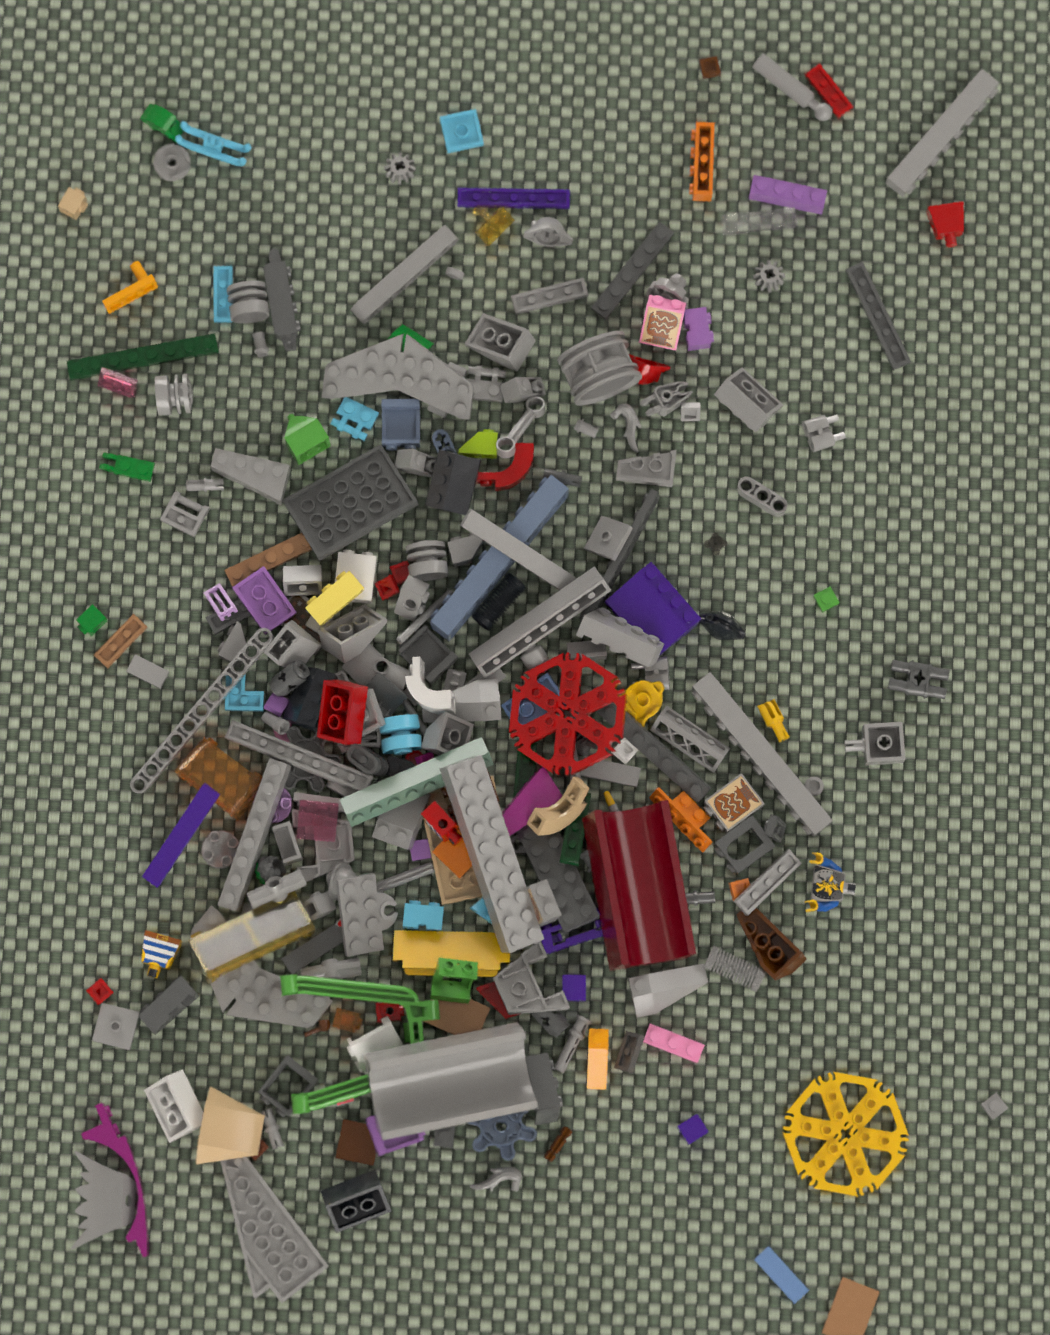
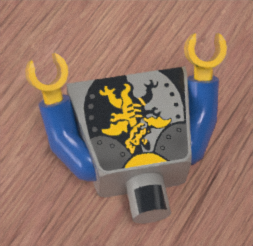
(827, 885)

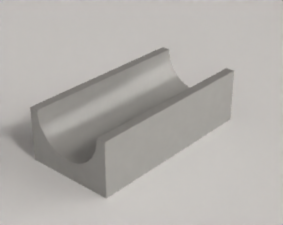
(449, 1081)

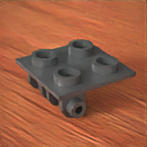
(387, 694)

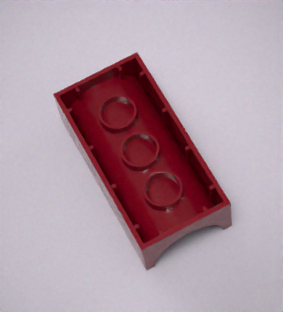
(639, 886)

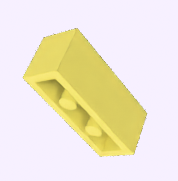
(334, 597)

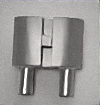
(819, 434)
(656, 672)

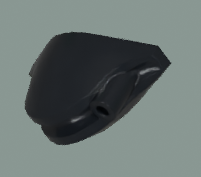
(722, 626)

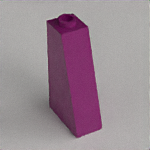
(536, 793)

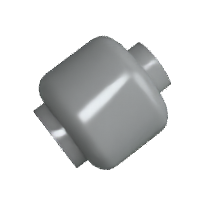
(534, 656)

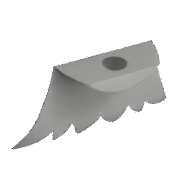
(105, 1200)

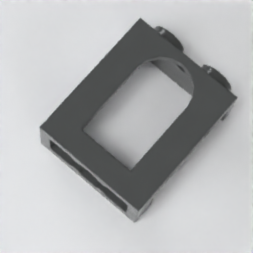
(739, 865)

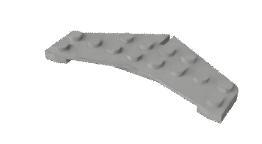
(411, 372)
(260, 991)

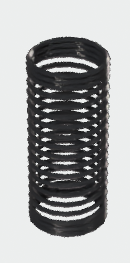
(502, 602)

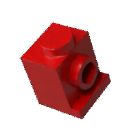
(381, 1009)

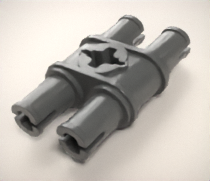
(911, 686)

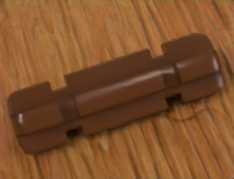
(557, 1144)

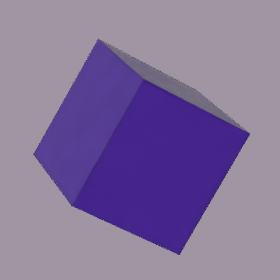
(574, 987)
(692, 1129)

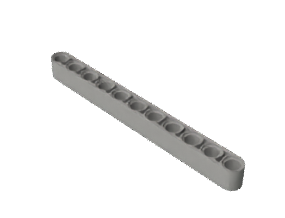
(193, 715)

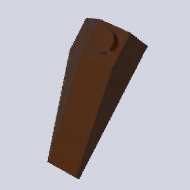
(772, 948)

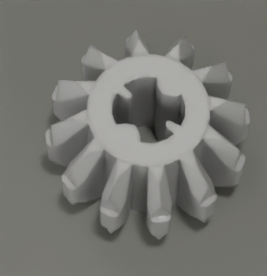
(402, 174)
(774, 281)

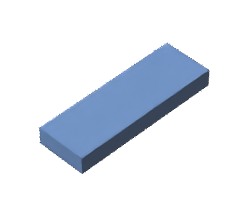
(781, 1274)

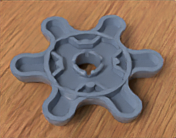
(503, 1139)

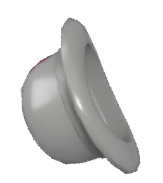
(342, 870)

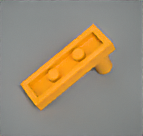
(144, 285)

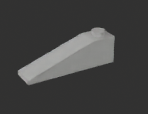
(474, 702)
(661, 989)

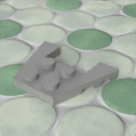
(329, 853)
(520, 990)

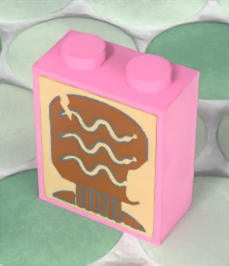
(662, 322)

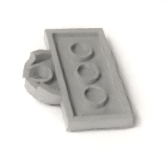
(363, 914)

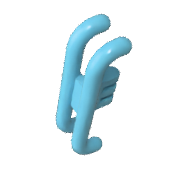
(212, 145)

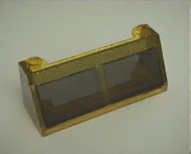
(250, 936)

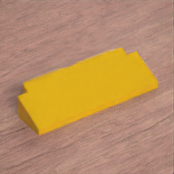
(423, 948)

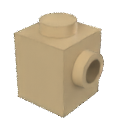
(73, 203)

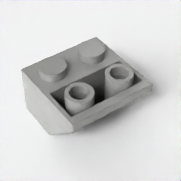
(292, 645)

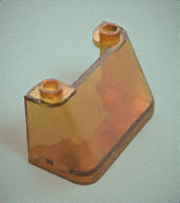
(223, 774)

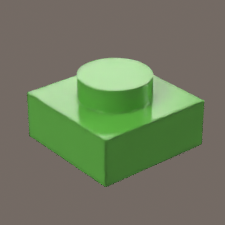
(826, 599)

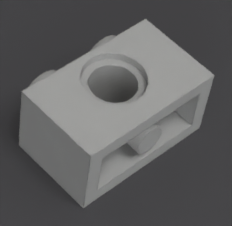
(411, 598)

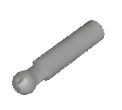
(791, 86)

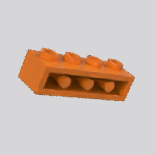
(703, 161)

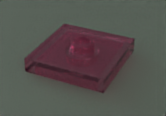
(317, 820)

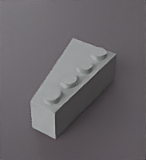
(620, 636)

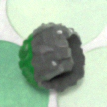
(269, 867)

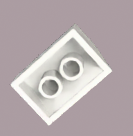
(175, 1105)

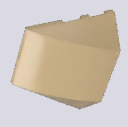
(228, 1129)

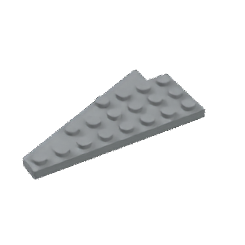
(271, 1240)

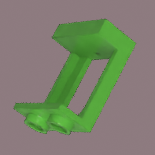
(453, 990)

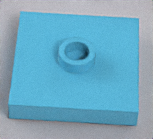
(461, 131)

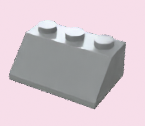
(748, 399)

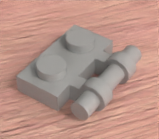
(487, 390)

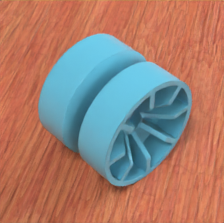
(401, 740)

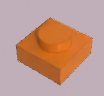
(738, 887)

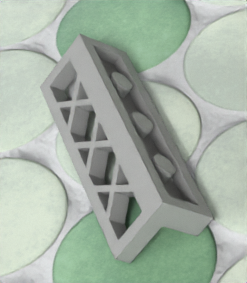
(692, 736)

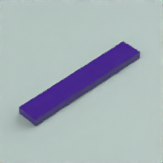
(513, 198)
(181, 835)

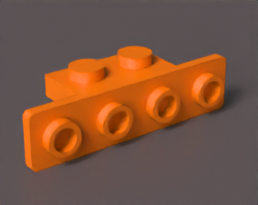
(686, 816)

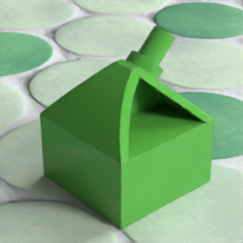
(305, 438)

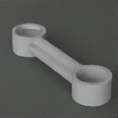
(520, 427)

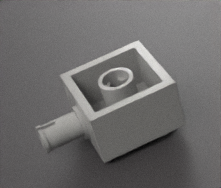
(874, 752)

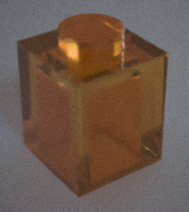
(347, 1020)

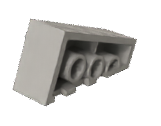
(253, 473)

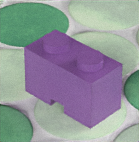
(698, 322)

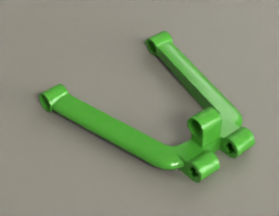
(413, 1032)

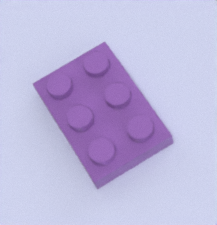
(264, 600)

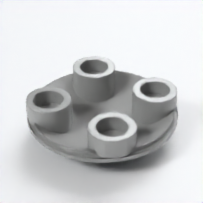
(219, 849)

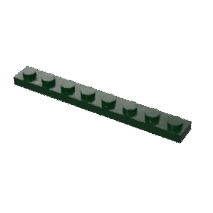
(143, 356)

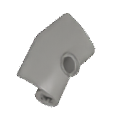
(364, 668)

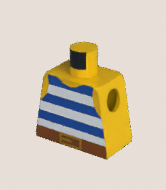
(159, 952)

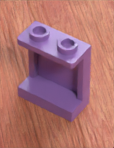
(386, 1146)

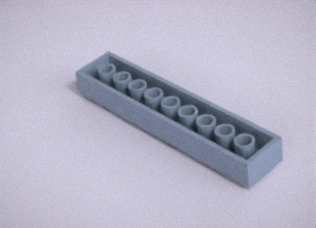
(493, 563)

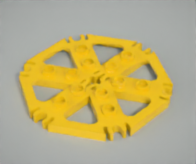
(852, 1151)

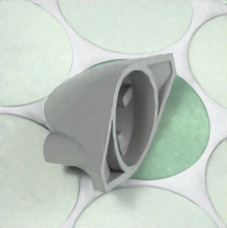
(548, 233)

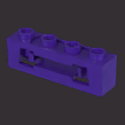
(549, 940)

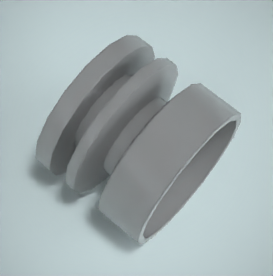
(248, 302)
(173, 394)
(426, 556)

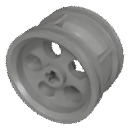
(599, 368)

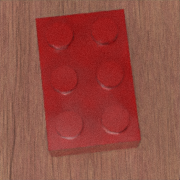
(342, 712)

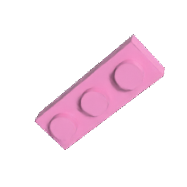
(673, 1043)

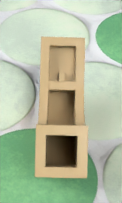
(561, 814)

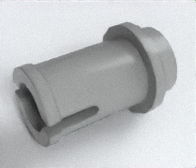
(260, 344)
(586, 428)

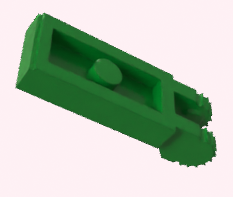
(129, 467)

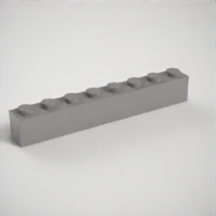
(940, 135)
(539, 622)
(254, 835)

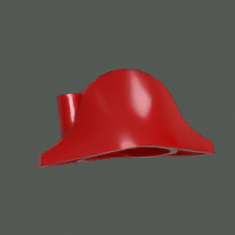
(649, 369)

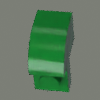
(162, 120)

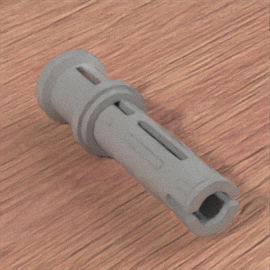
(575, 1035)

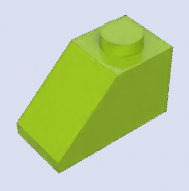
(481, 445)

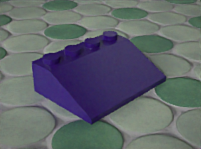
(654, 606)

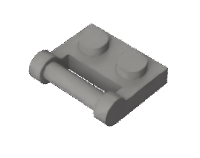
(181, 519)

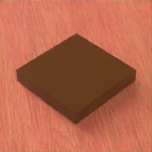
(356, 1143)

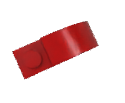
(514, 473)

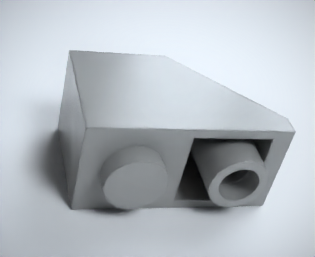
(522, 388)
(415, 462)
(464, 549)
(233, 644)

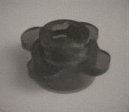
(710, 543)

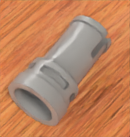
(277, 723)

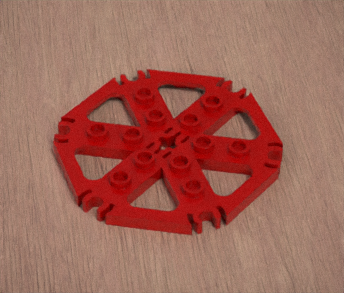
(565, 732)

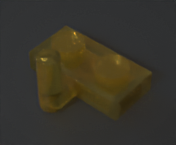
(493, 225)

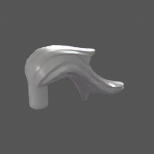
(631, 422)
(499, 1175)

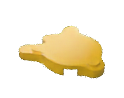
(644, 699)

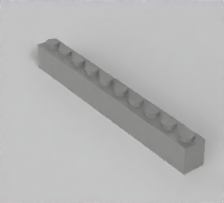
(761, 754)

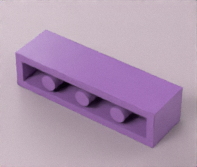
(787, 194)

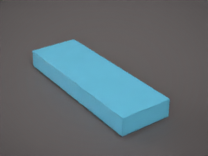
(222, 279)

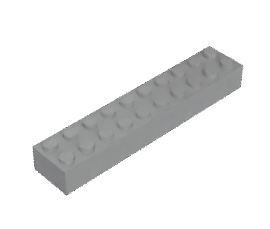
(491, 853)

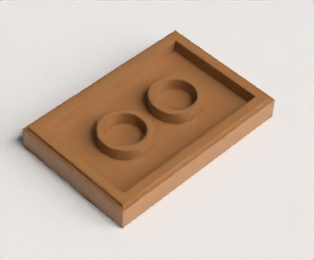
(460, 1017)
(850, 1309)

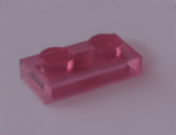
(117, 382)

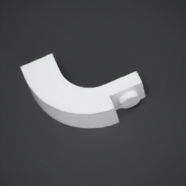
(430, 700)

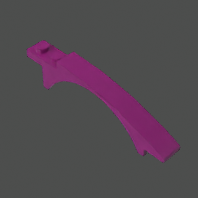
(107, 1134)

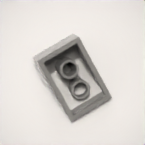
(501, 341)
(351, 633)
(401, 823)

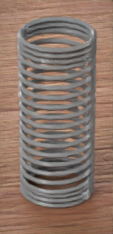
(725, 962)

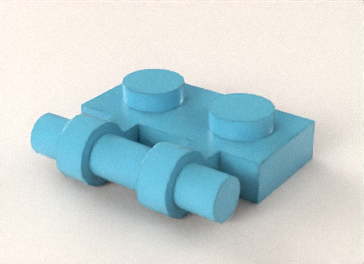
(357, 413)

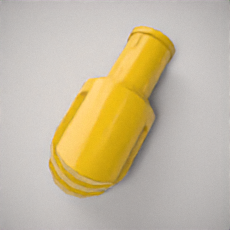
(773, 718)

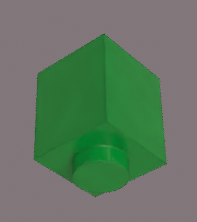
(91, 621)

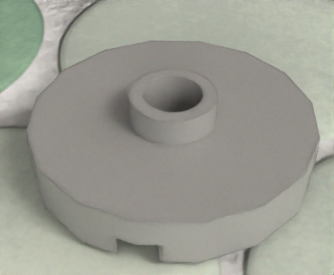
(171, 153)

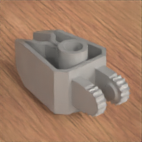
(666, 398)

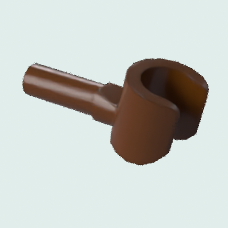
(324, 1025)

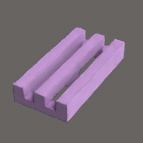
(227, 612)

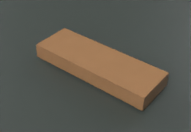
(120, 641)

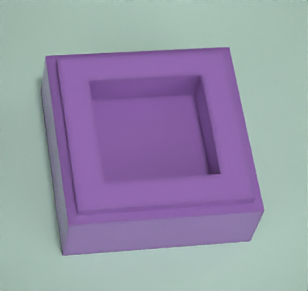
(276, 704)
(420, 850)

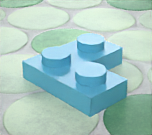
(243, 700)

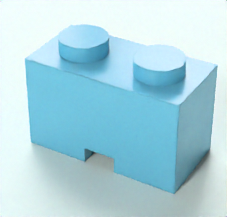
(423, 915)

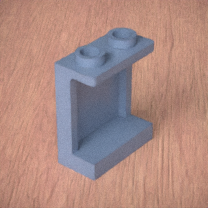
(400, 424)

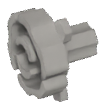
(669, 288)

